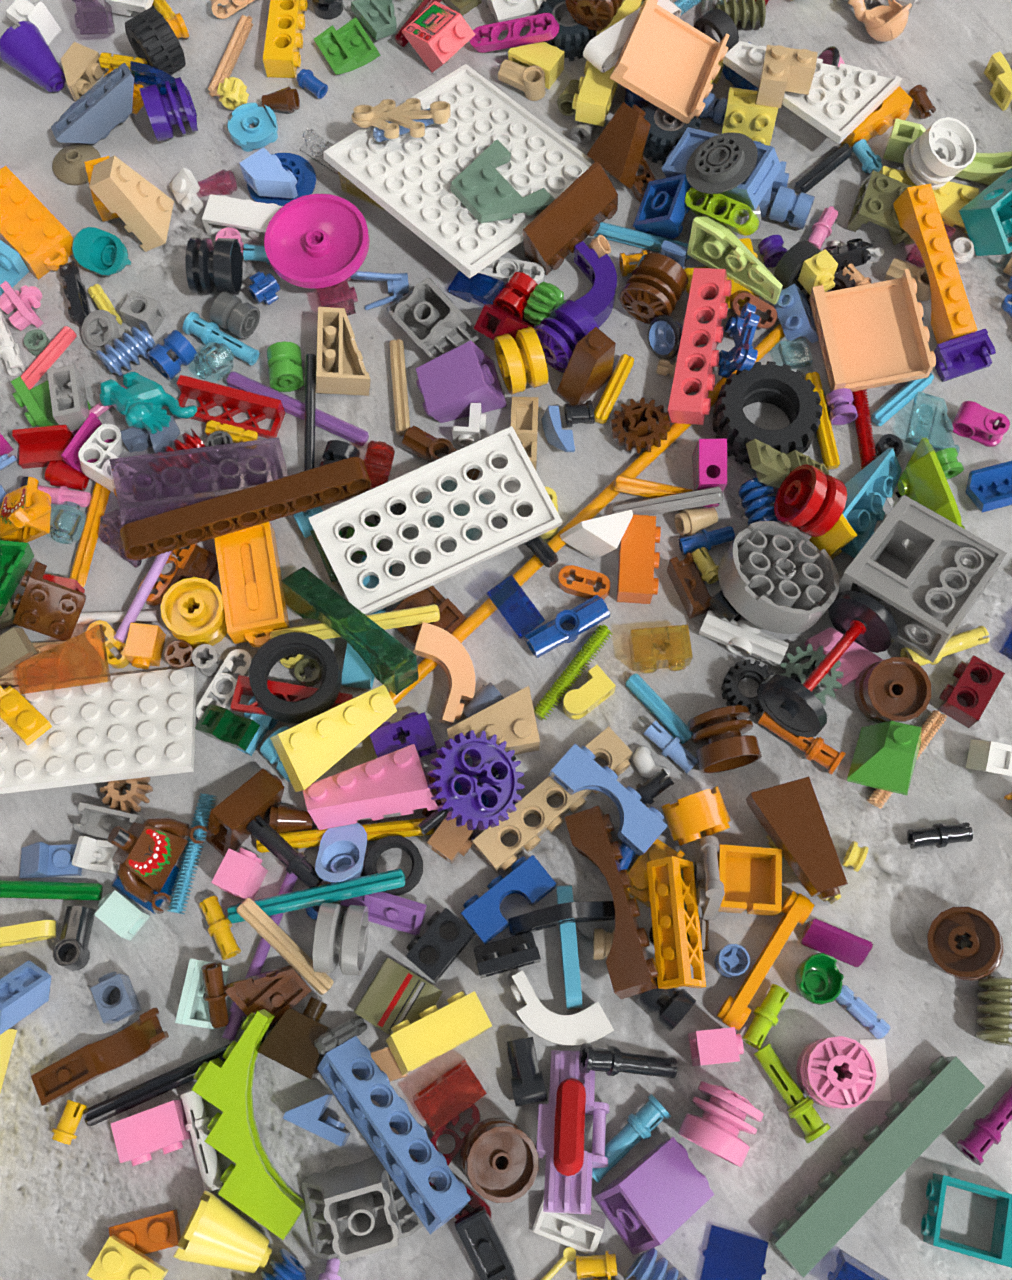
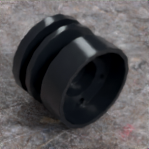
(214, 265)

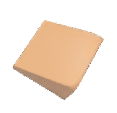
(387, 1063)

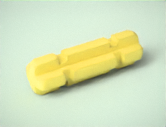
(102, 301)

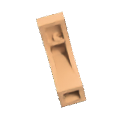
(453, 658)

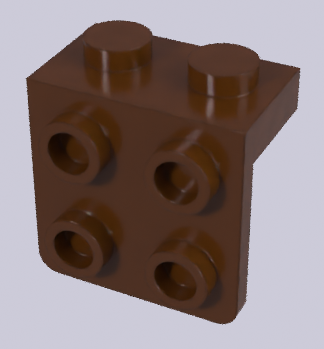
(47, 605)

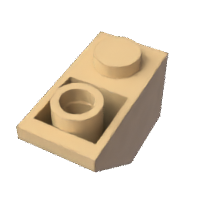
(81, 69)

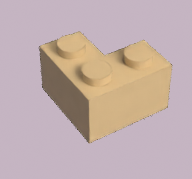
(785, 71)

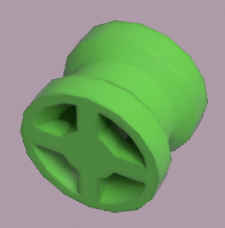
(949, 462)

